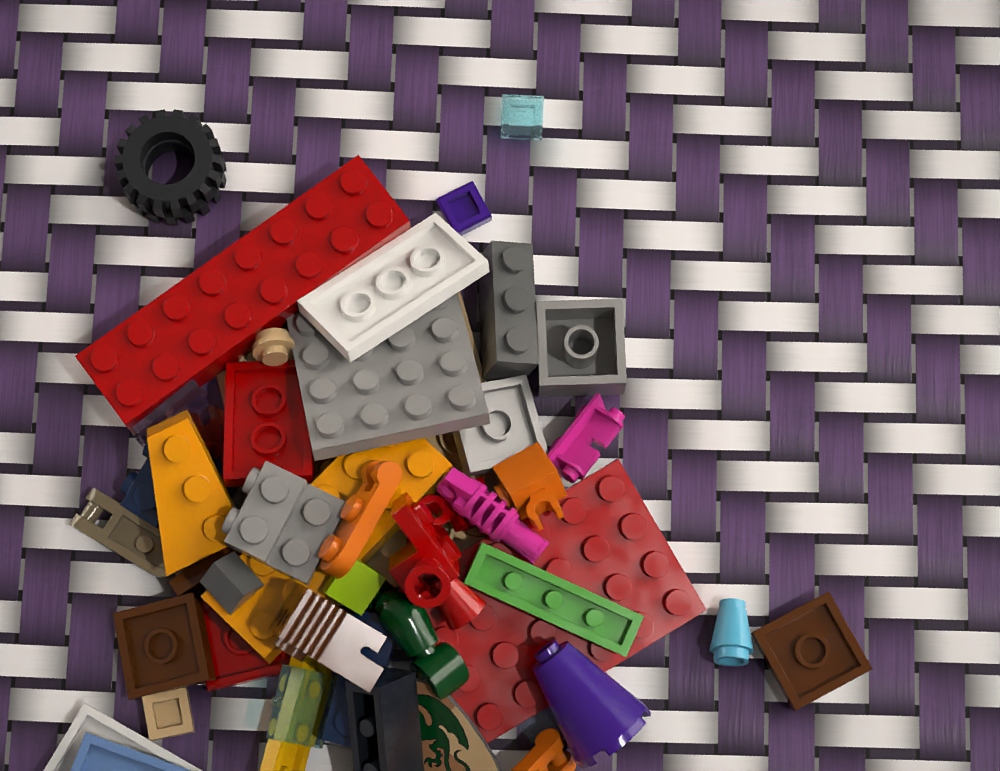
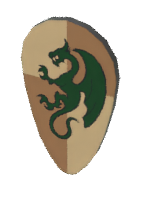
(450, 736)

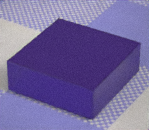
(464, 209)

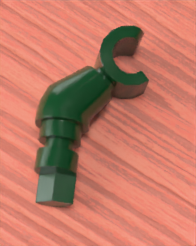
(417, 637)

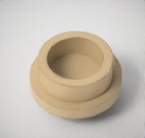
(273, 346)

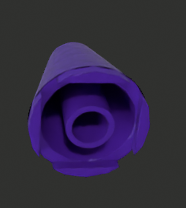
(587, 702)

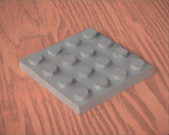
(395, 393)

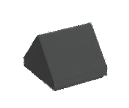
(231, 582)

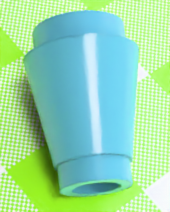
(731, 634)

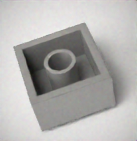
(581, 347)

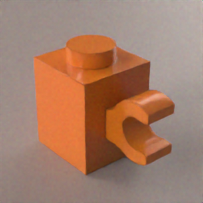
(530, 484)

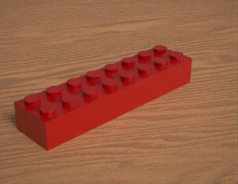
(242, 291)

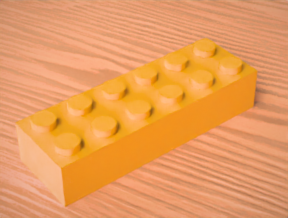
(421, 474)

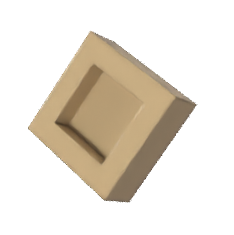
(168, 714)

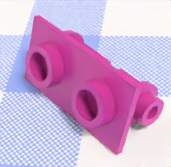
(592, 424)

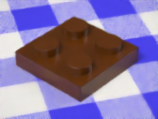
(164, 646)
(811, 651)

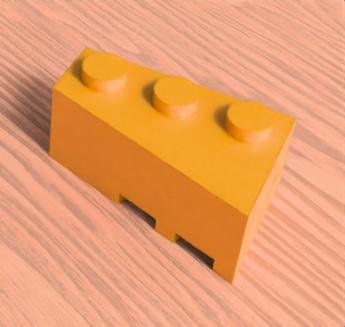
(187, 493)

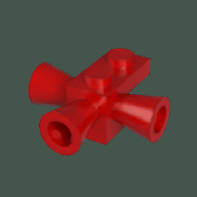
(430, 565)

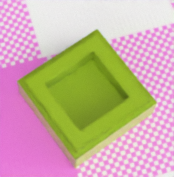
(356, 587)

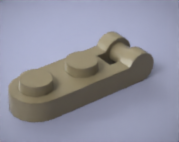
(123, 533)

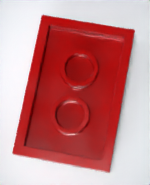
(264, 421)

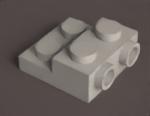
(282, 522)

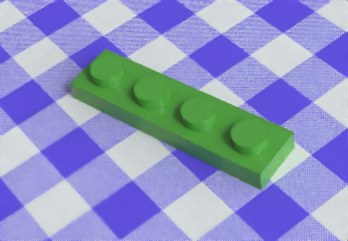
(553, 599)

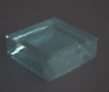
(522, 117)

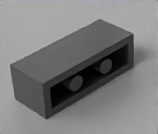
(508, 311)

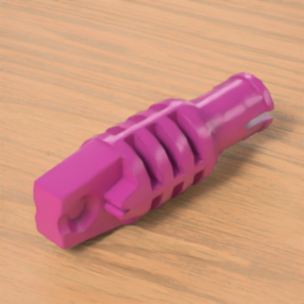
(490, 514)

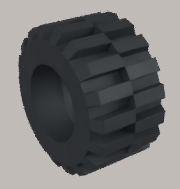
(159, 137)

